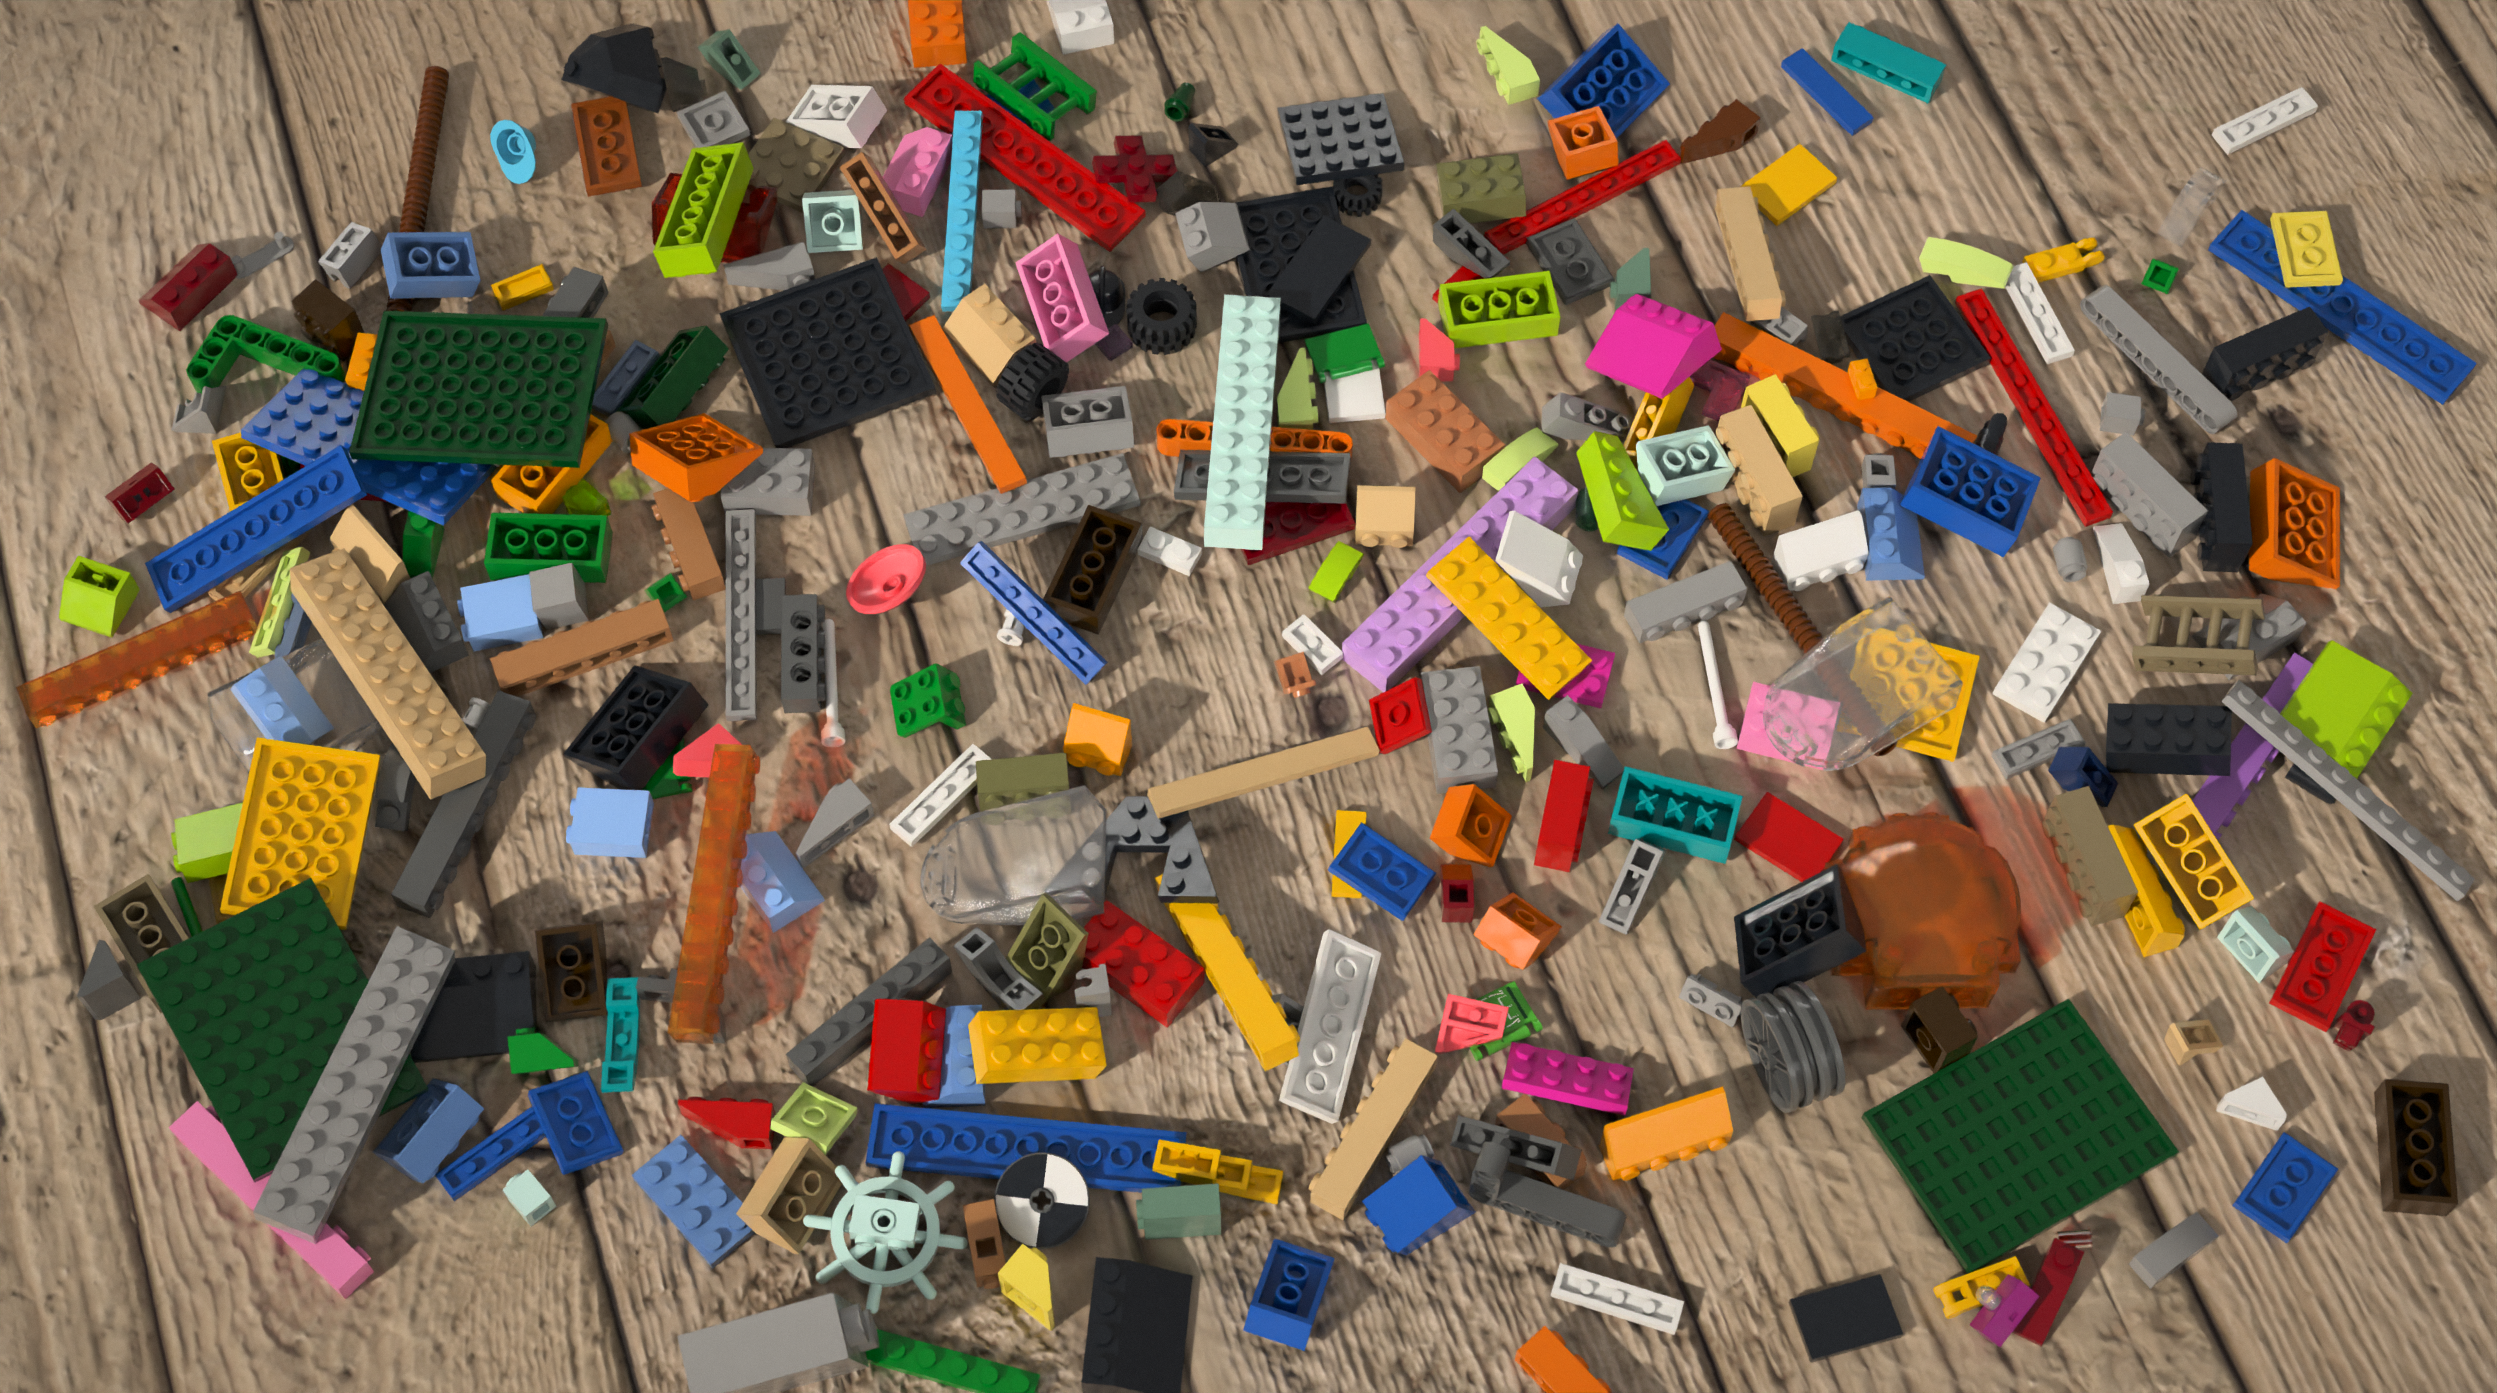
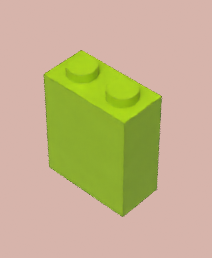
(205, 842)

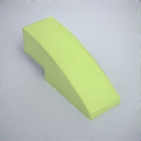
(1964, 263)
(1516, 456)

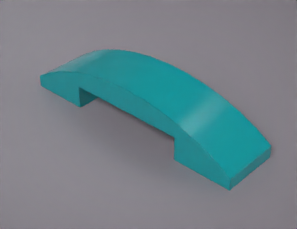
(622, 1035)

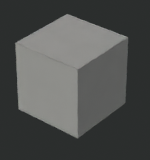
(558, 596)

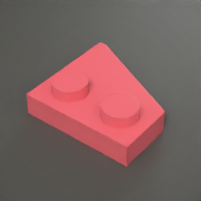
(1469, 1024)

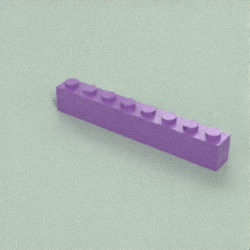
(2248, 755)

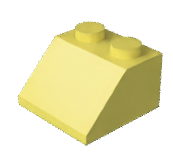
(1028, 1284)

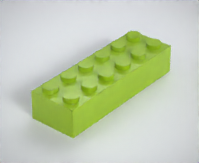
(703, 210)

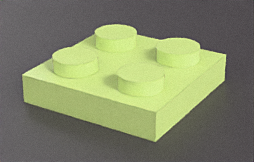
(814, 1116)

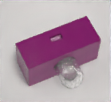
(2002, 1309)

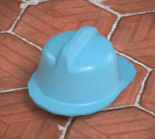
(515, 150)

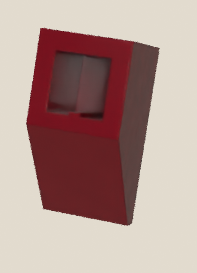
(1457, 893)

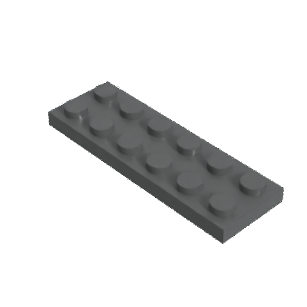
(1291, 476)

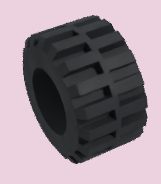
(1161, 297)
(1028, 377)

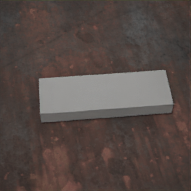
(2036, 748)

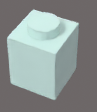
(528, 1197)

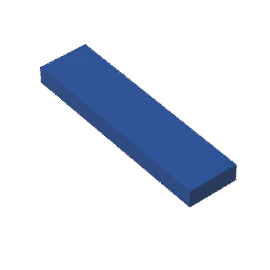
(1827, 92)
(491, 1154)

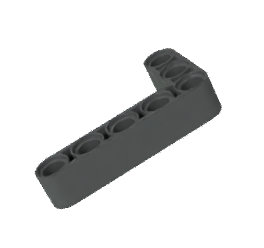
(1540, 1201)

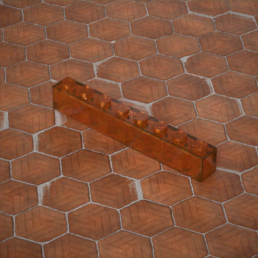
(137, 660)

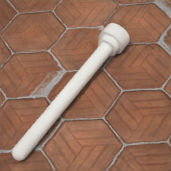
(832, 734)
(1724, 735)

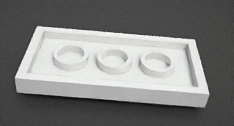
(2046, 662)

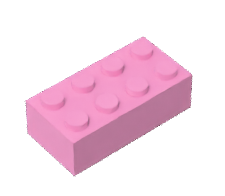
(1062, 297)

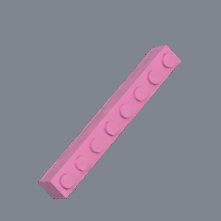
(331, 1255)

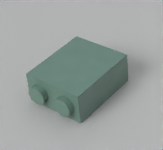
(1179, 1211)

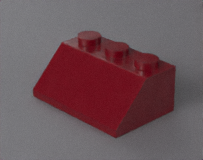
(190, 285)

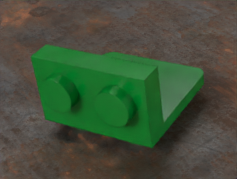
(927, 699)

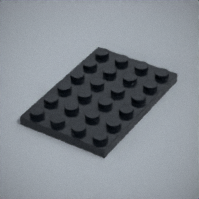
(1275, 233)

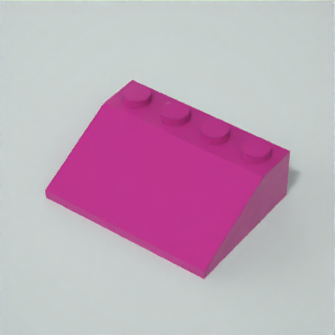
(1653, 346)

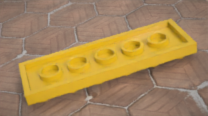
(1509, 618)

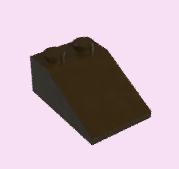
(573, 970)

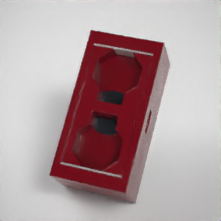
(139, 492)

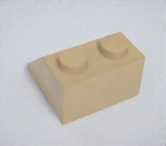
(1385, 516)

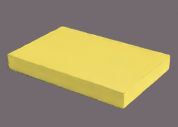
(2306, 249)

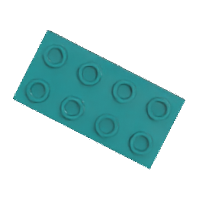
(1675, 814)

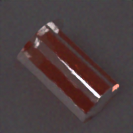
(2077, 1238)

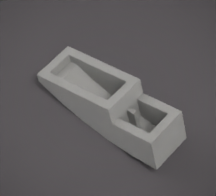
(2173, 1249)

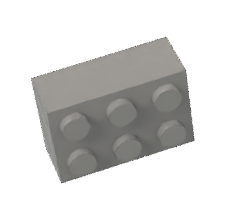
(774, 484)

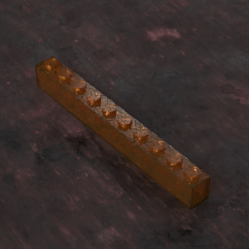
(714, 894)

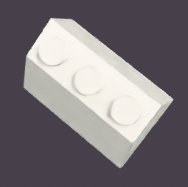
(1821, 551)

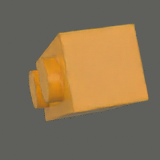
(1862, 379)

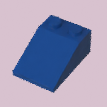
(1288, 1294)

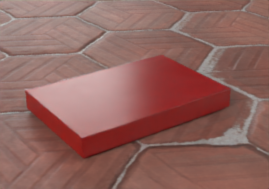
(1788, 838)

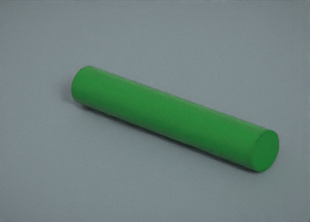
(186, 906)

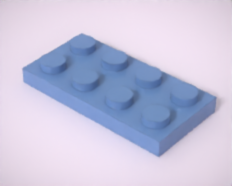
(694, 1200)

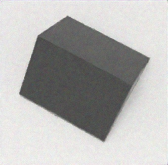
(106, 984)

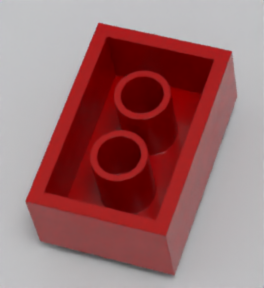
(1564, 816)

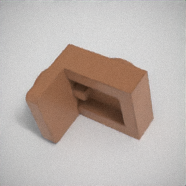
(1294, 674)

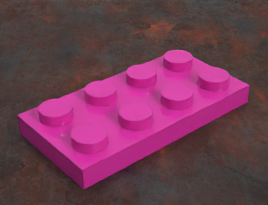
(1568, 1078)

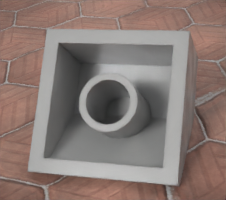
(1212, 233)

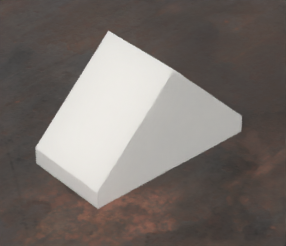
(2254, 1104)

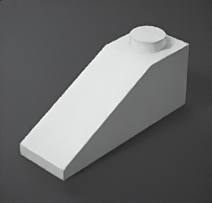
(2121, 563)

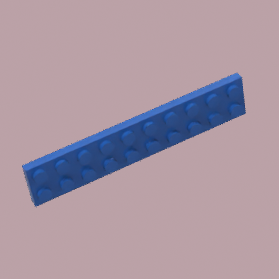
(2349, 313)
(989, 1143)

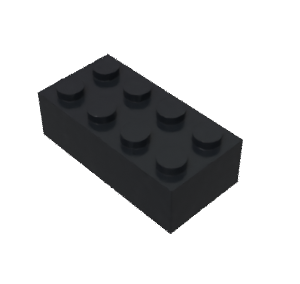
(2266, 354)
(2223, 492)
(2168, 739)

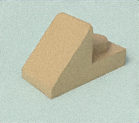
(2191, 1038)

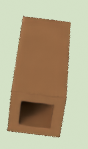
(984, 1242)

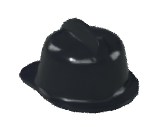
(1110, 295)

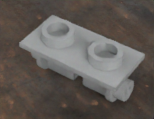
(1703, 995)

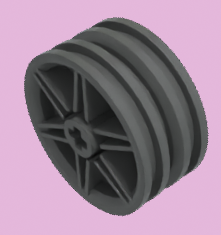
(1793, 1046)

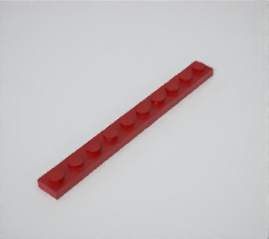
(2034, 408)

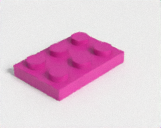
(1589, 685)

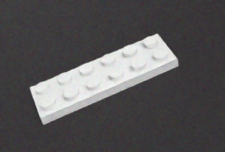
(1330, 1026)

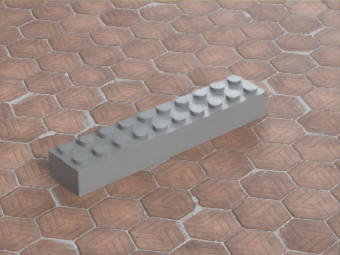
(354, 1085)

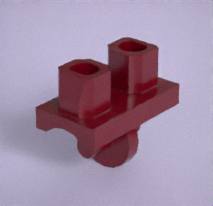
(2354, 1024)

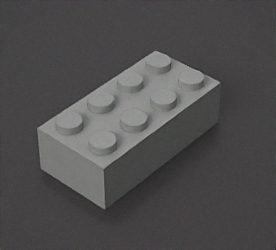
(2148, 495)
(1461, 729)

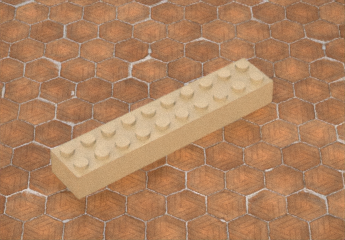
(388, 673)

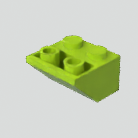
(96, 596)

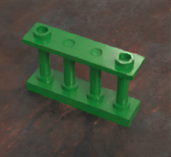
(1041, 66)

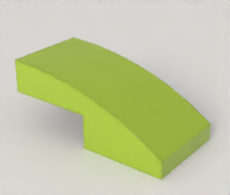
(1335, 571)

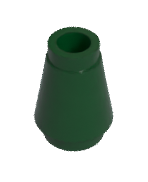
(1179, 103)

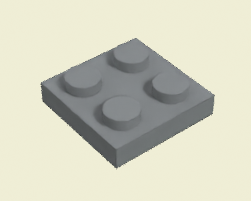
(713, 122)

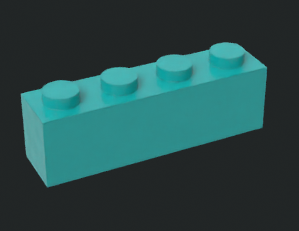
(1888, 62)

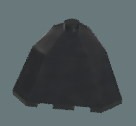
(619, 66)

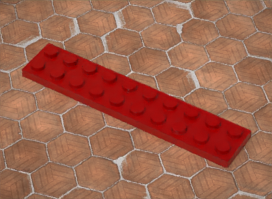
(1029, 159)

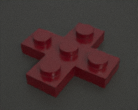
(1134, 168)

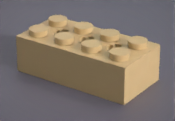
(1759, 471)

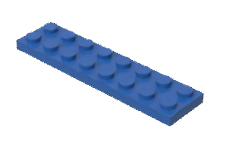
(255, 529)

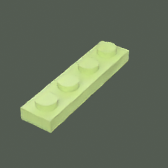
(277, 605)

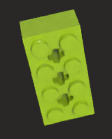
(1499, 309)

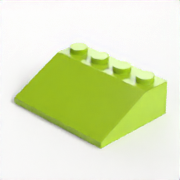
(2346, 706)

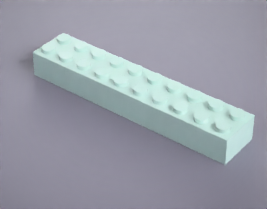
(1242, 423)

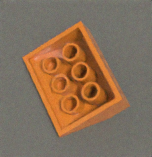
(692, 455)
(2294, 526)

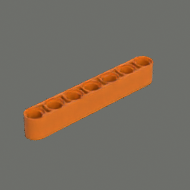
(1296, 440)

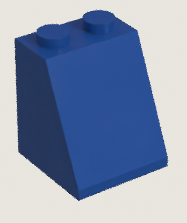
(1417, 1205)

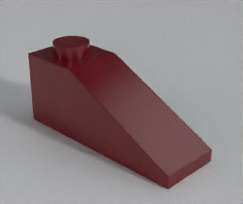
(2051, 1284)

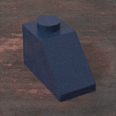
(2081, 768)

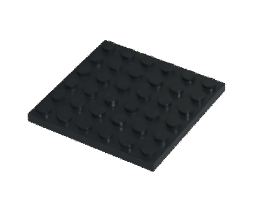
(827, 354)

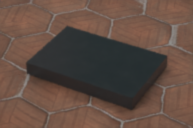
(1845, 1318)

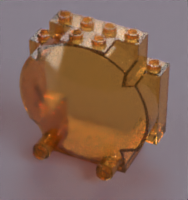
(1931, 911)

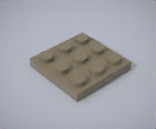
(792, 162)

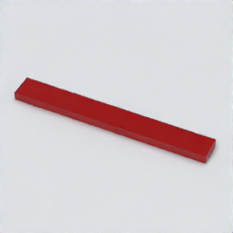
(1584, 196)

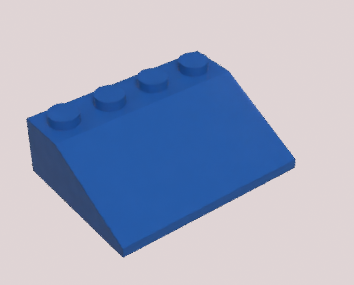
(1610, 76)
(1971, 492)

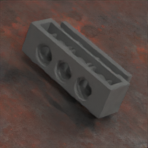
(802, 653)

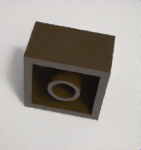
(327, 319)
(1939, 1029)

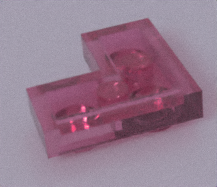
(1725, 387)

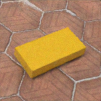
(522, 287)

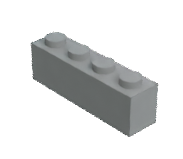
(1685, 602)

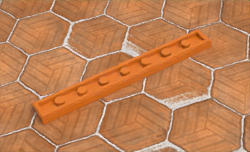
(967, 404)

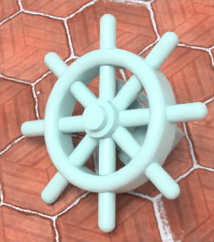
(888, 1226)

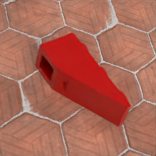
(737, 1122)

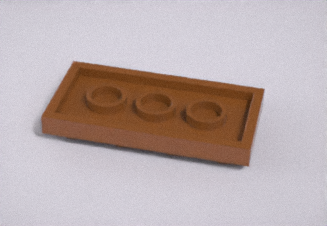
(606, 146)

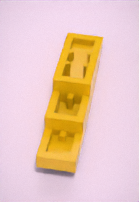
(1207, 1166)

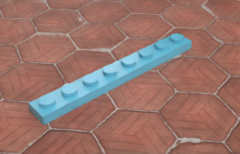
(962, 208)

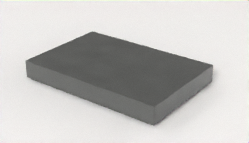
(1571, 260)

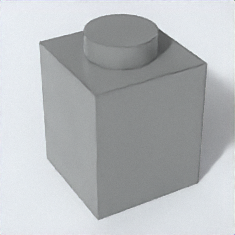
(1000, 208)
(2121, 413)

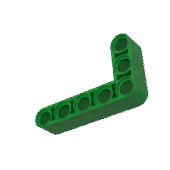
(237, 337)

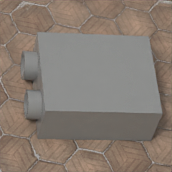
(780, 1347)

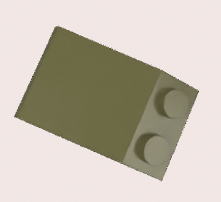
(1049, 948)

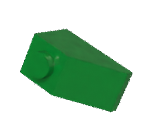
(421, 544)
(536, 1053)

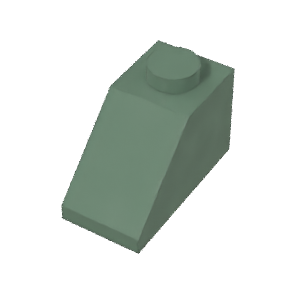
(729, 58)
(1632, 279)

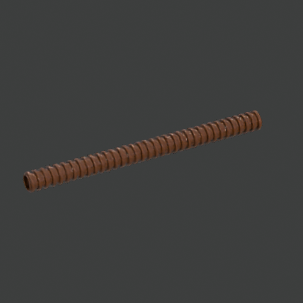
(422, 161)
(1768, 582)

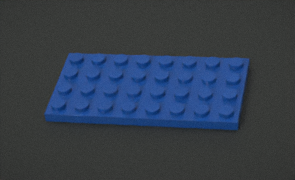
(321, 413)

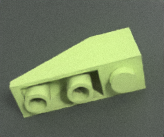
(1512, 69)
(1295, 396)
(1514, 718)

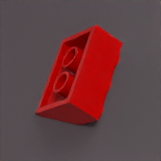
(906, 1050)

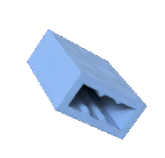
(498, 613)
(610, 822)

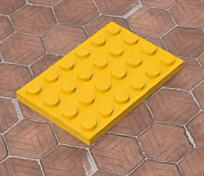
(299, 822)

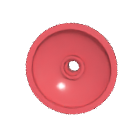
(886, 579)

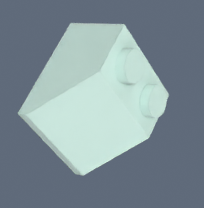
(832, 221)
(2255, 943)

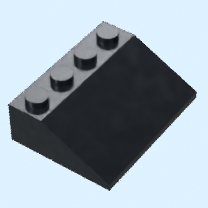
(637, 728)
(1798, 933)
(479, 1008)
(1136, 1328)

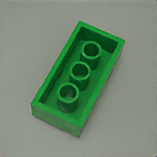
(540, 541)

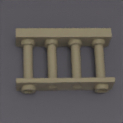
(2198, 660)

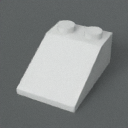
(1081, 24)
(839, 113)
(1539, 560)

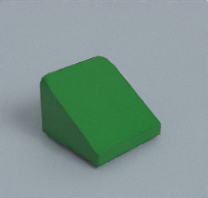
(2160, 276)
(667, 591)

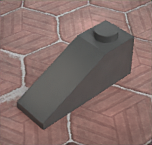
(1467, 246)

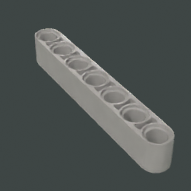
(2158, 359)

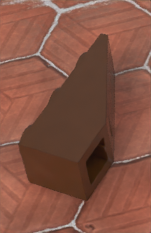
(1725, 133)

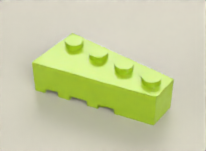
(1618, 494)

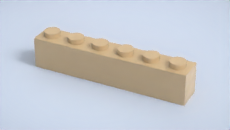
(1749, 254)
(1373, 1129)

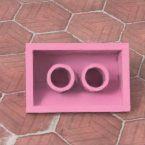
(919, 168)

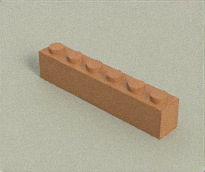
(582, 649)

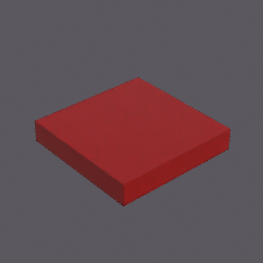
(1400, 715)

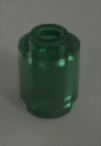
(1584, 513)

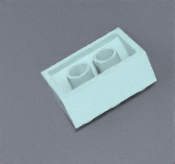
(1683, 465)

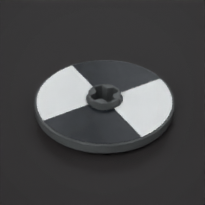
(1026, 1180)

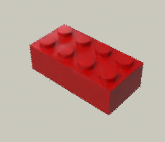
(1141, 964)

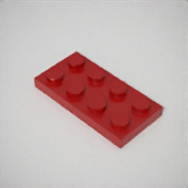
(2322, 966)

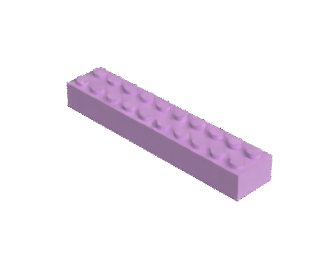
(1418, 612)

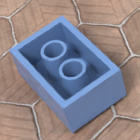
(430, 264)

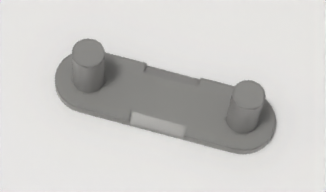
(271, 252)

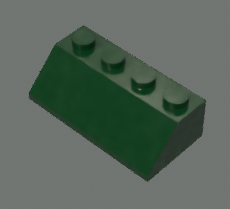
(675, 377)

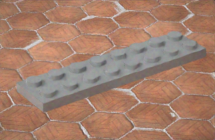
(1026, 511)

